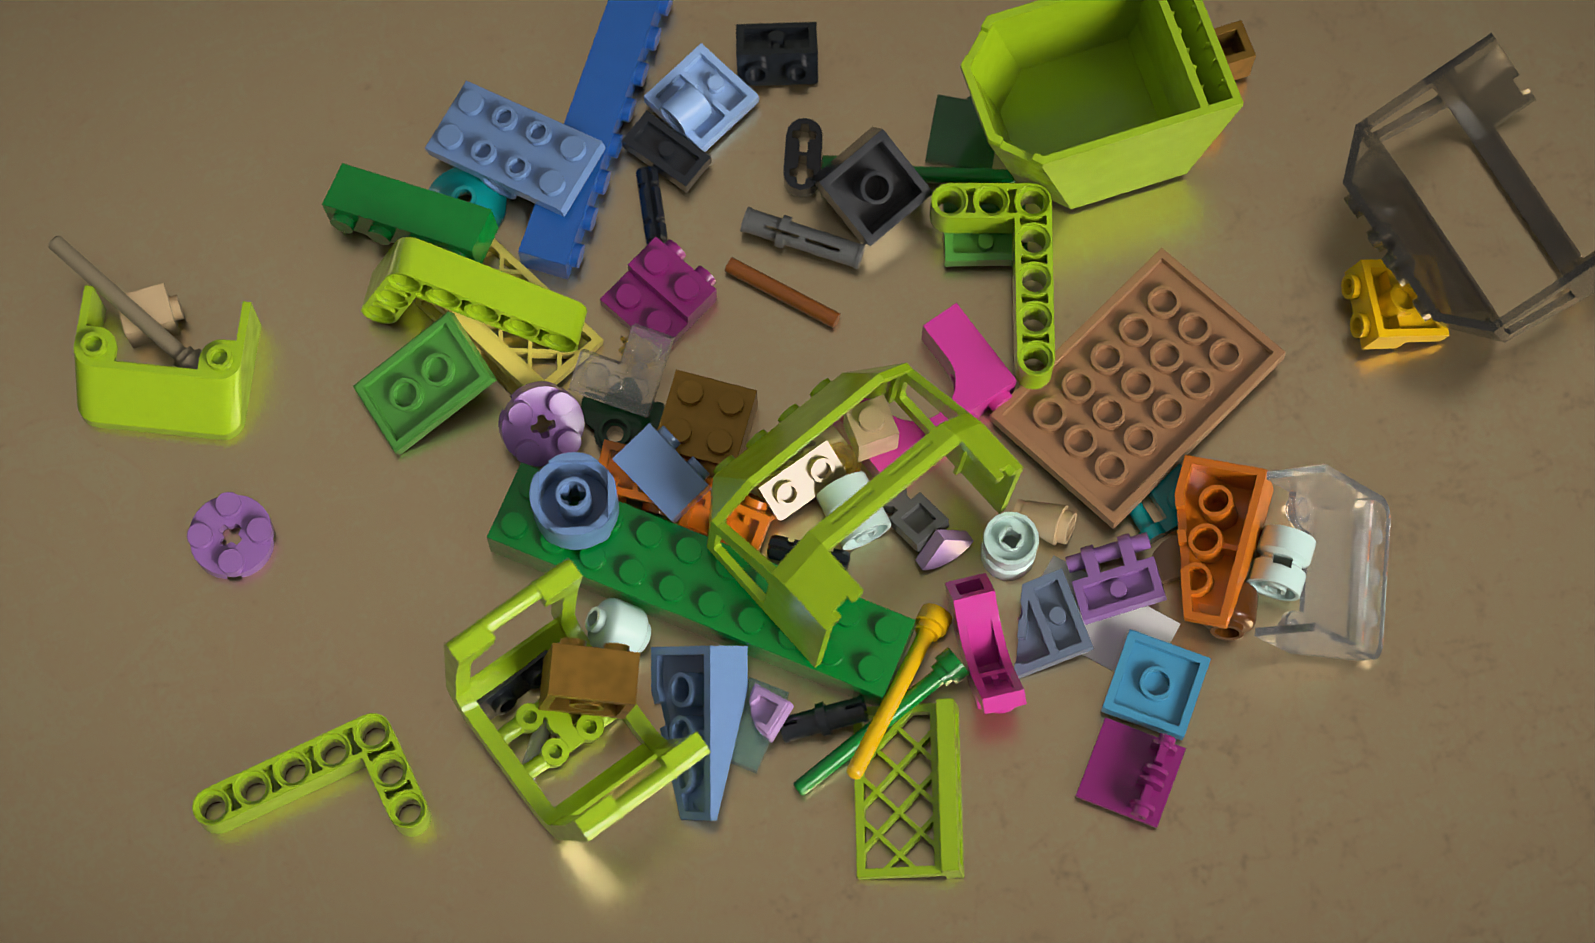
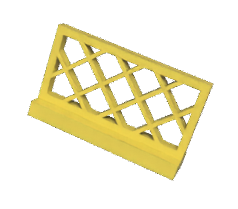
(501, 359)

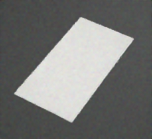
(1110, 634)

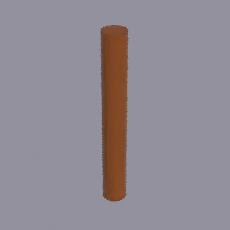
(782, 292)

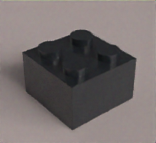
(871, 186)

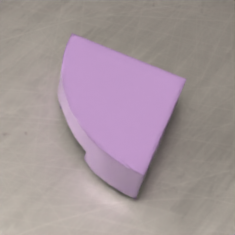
(943, 548)
(768, 711)

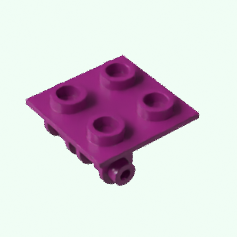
(1131, 772)

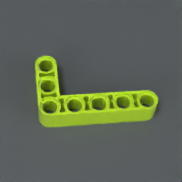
(1025, 265)
(473, 290)
(318, 775)

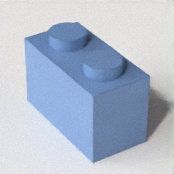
(663, 472)

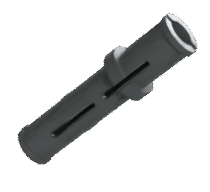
(756, 221)

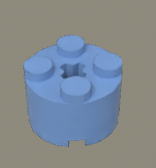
(552, 492)

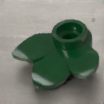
(607, 418)

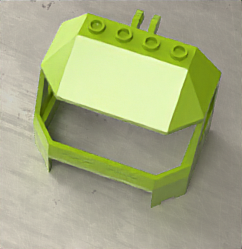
(809, 579)

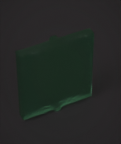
(958, 135)

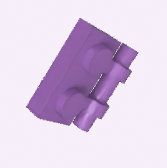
(1117, 589)

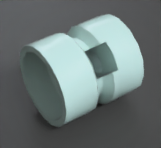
(838, 492)
(1009, 546)
(1281, 562)

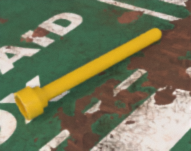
(931, 624)

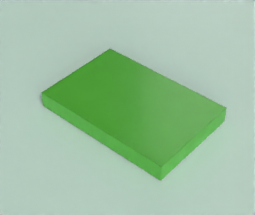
(424, 383)

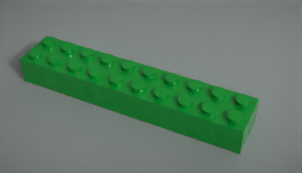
(684, 584)

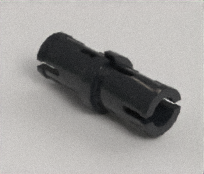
(824, 719)

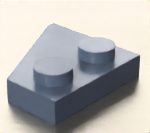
(1049, 625)

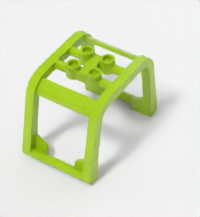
(566, 819)

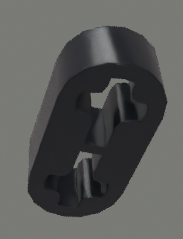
(793, 156)

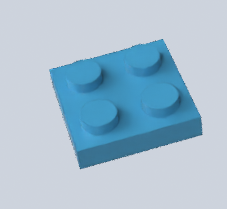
(1155, 684)

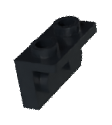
(777, 53)

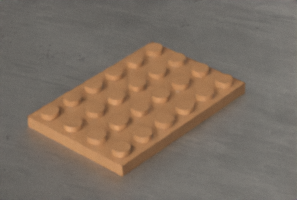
(1138, 387)

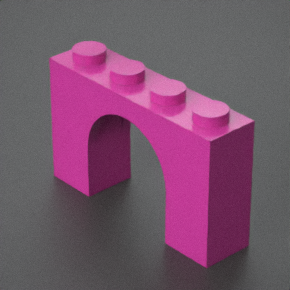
(975, 372)

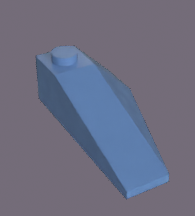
(701, 693)

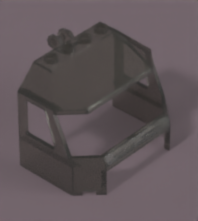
(1480, 96)

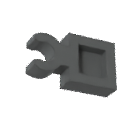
(915, 518)

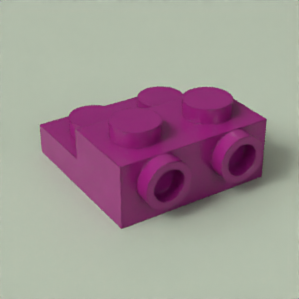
(661, 291)

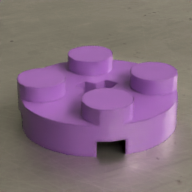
(522, 412)
(227, 513)

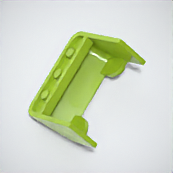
(162, 398)

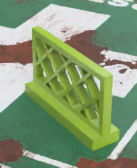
(945, 798)

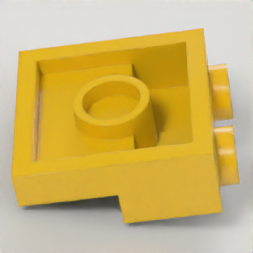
(1384, 308)

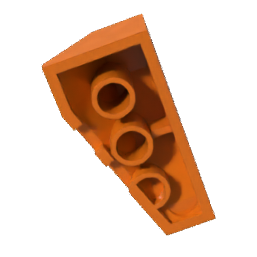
(1218, 530)

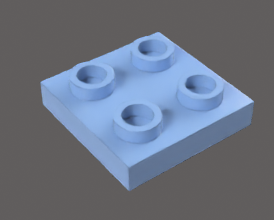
(701, 98)

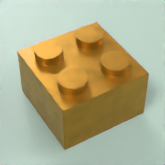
(709, 418)
(589, 679)

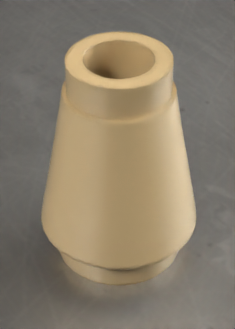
(1053, 521)

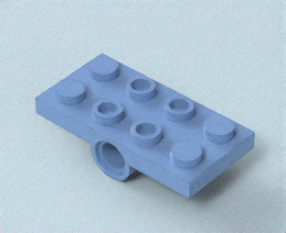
(515, 149)

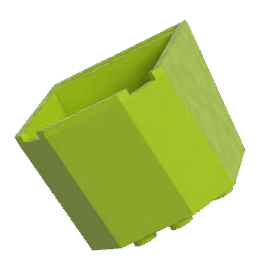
(1100, 93)

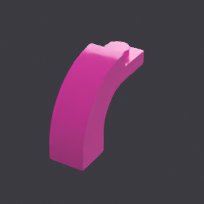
(983, 645)

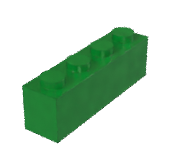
(396, 209)

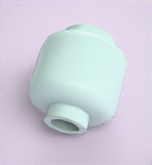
(618, 623)

